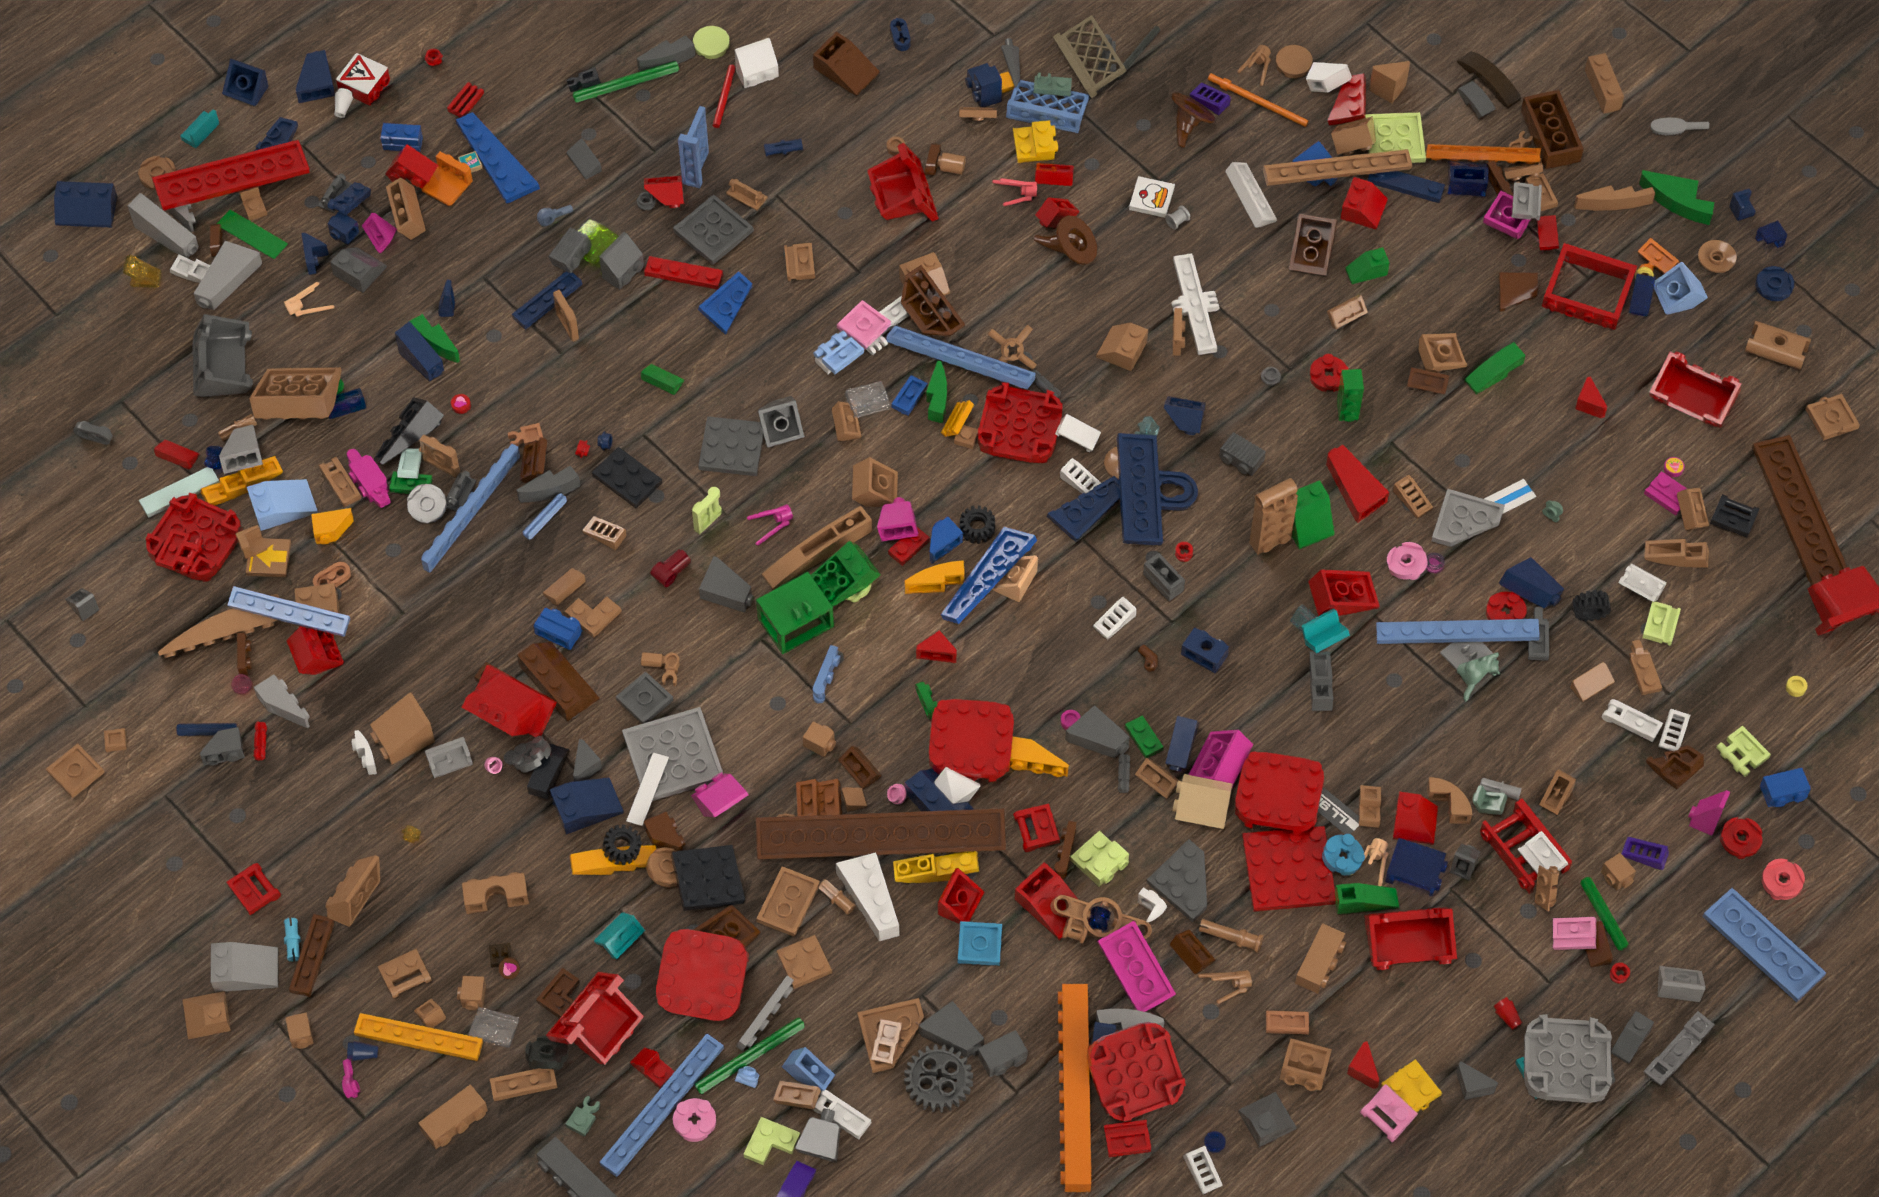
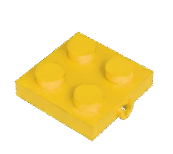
(1413, 1086)

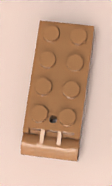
(1273, 516)

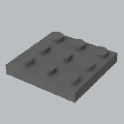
(713, 229)
(731, 446)

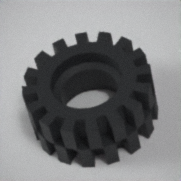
(977, 534)
(1591, 605)
(624, 834)

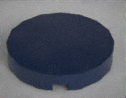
(1774, 283)

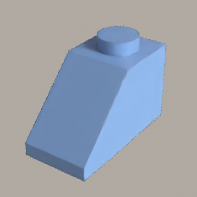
(808, 1069)

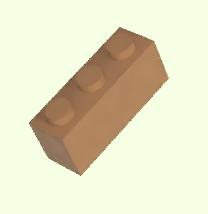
(1604, 83)
(405, 208)
(1321, 959)
(453, 1117)

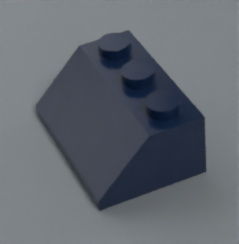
(84, 204)
(927, 796)

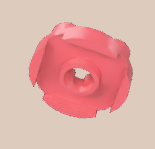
(1781, 890)

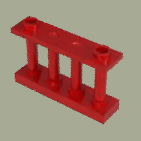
(1533, 825)

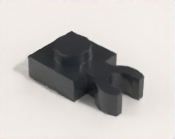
(586, 79)

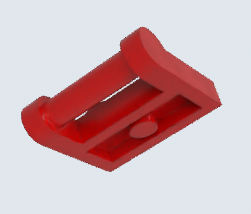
(1043, 825)
(248, 893)

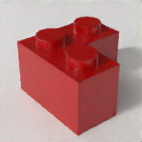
(412, 166)

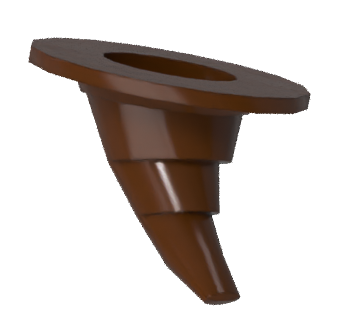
(1188, 116)
(1072, 239)

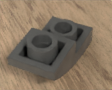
(1476, 97)

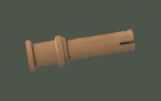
(1241, 937)

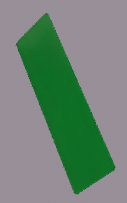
(252, 234)

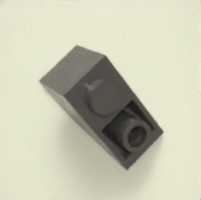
(223, 747)

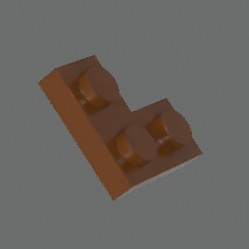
(556, 994)

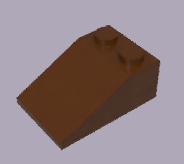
(1313, 244)
(731, 924)

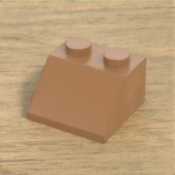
(1354, 136)
(933, 268)
(1123, 345)
(874, 483)

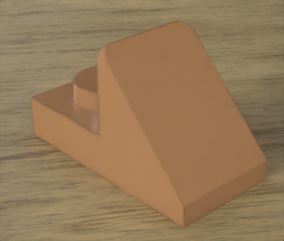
(252, 203)

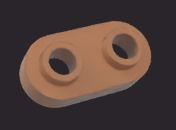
(330, 574)

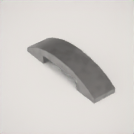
(1679, 1049)

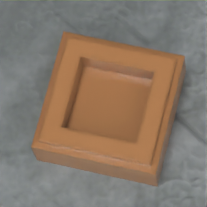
(115, 740)

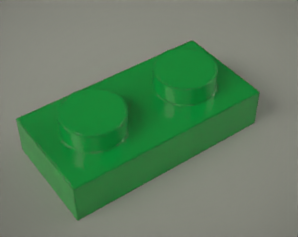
(406, 485)
(1144, 737)

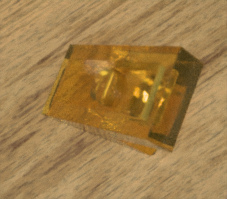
(141, 273)

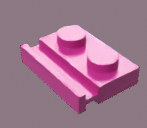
(1664, 492)

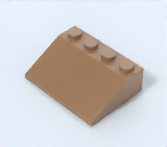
(296, 393)

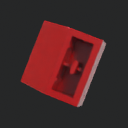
(314, 651)

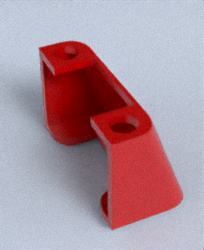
(1695, 391)

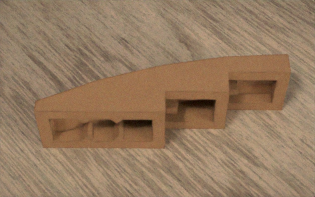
(1608, 199)

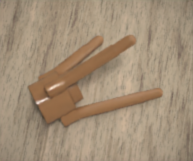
(1260, 56)
(1239, 979)

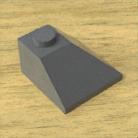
(780, 421)
(1267, 1119)

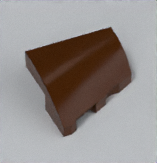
(1516, 288)
(1677, 765)

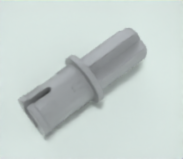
(1493, 786)

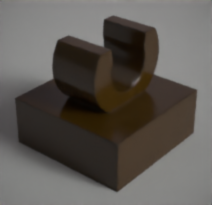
(498, 953)

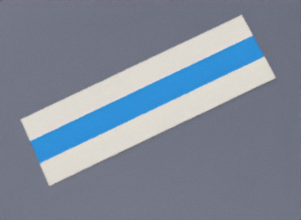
(1513, 495)

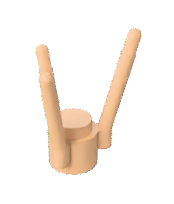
(294, 304)
(1377, 851)

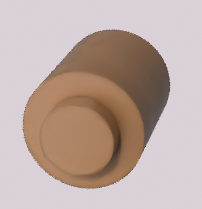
(951, 163)

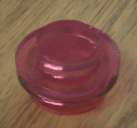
(241, 684)

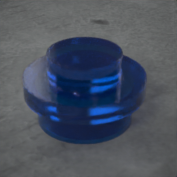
(1214, 1142)

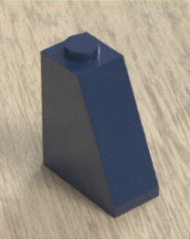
(315, 78)
(418, 352)
(1532, 583)
(1181, 743)

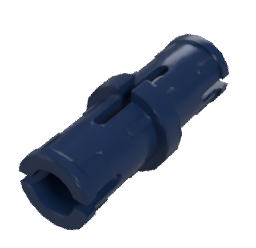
(783, 147)

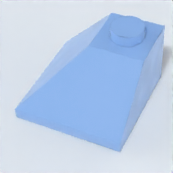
(1679, 289)

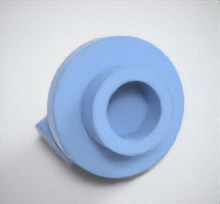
(747, 1076)

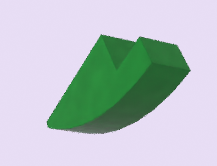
(1678, 196)

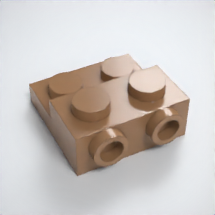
(1305, 1065)

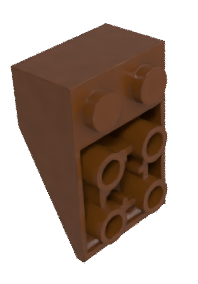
(844, 64)

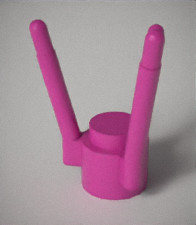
(780, 514)

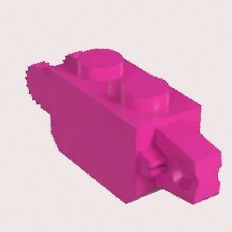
(369, 478)

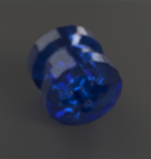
(213, 459)
(1099, 918)

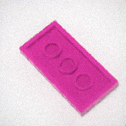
(1136, 967)

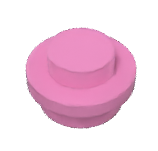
(896, 794)

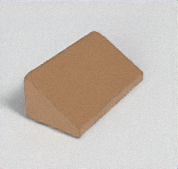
(845, 424)
(1692, 508)
(564, 586)
(1592, 682)
(1157, 777)

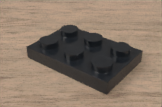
(627, 477)

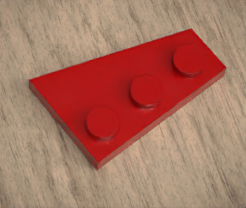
(1350, 101)

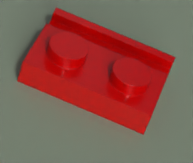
(1127, 1138)

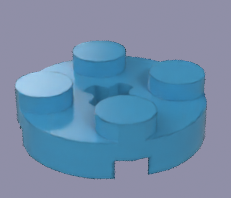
(1351, 847)

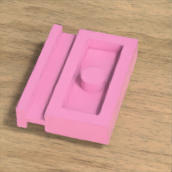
(1574, 933)

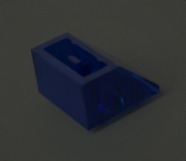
(1467, 178)

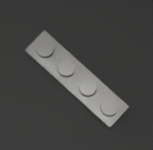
(761, 1020)

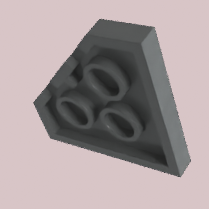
(1183, 880)

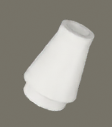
(342, 102)

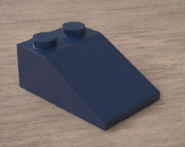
(585, 803)

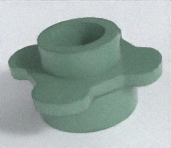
(1553, 510)

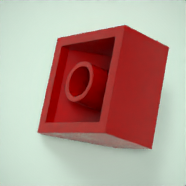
(1363, 204)

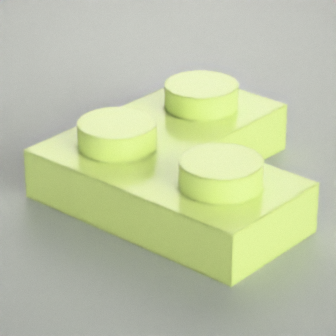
(769, 1135)

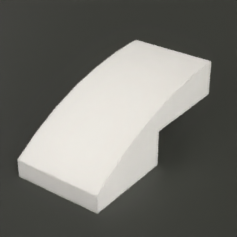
(189, 269)

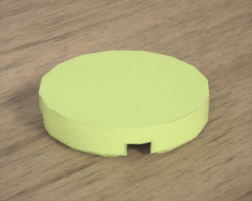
(711, 42)

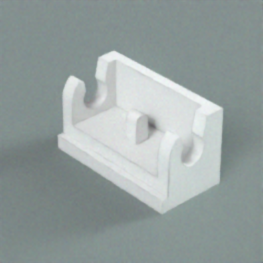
(1078, 432)
(1642, 582)

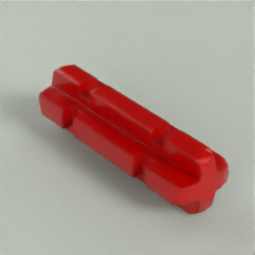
(260, 741)

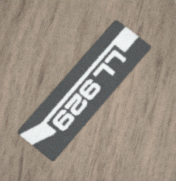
(1337, 813)

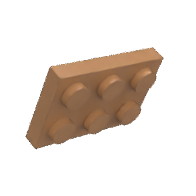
(788, 901)

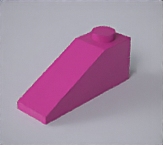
(1708, 812)

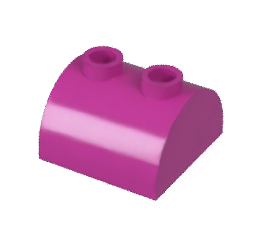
(1500, 217)

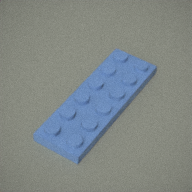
(1764, 944)

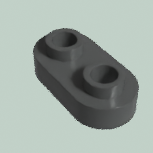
(93, 433)

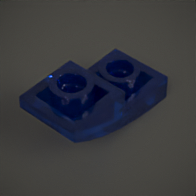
(1642, 295)

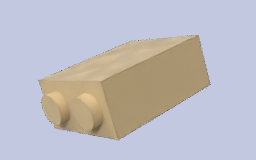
(1202, 801)

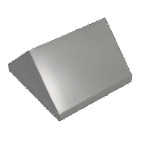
(1680, 984)

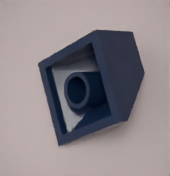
(1186, 414)

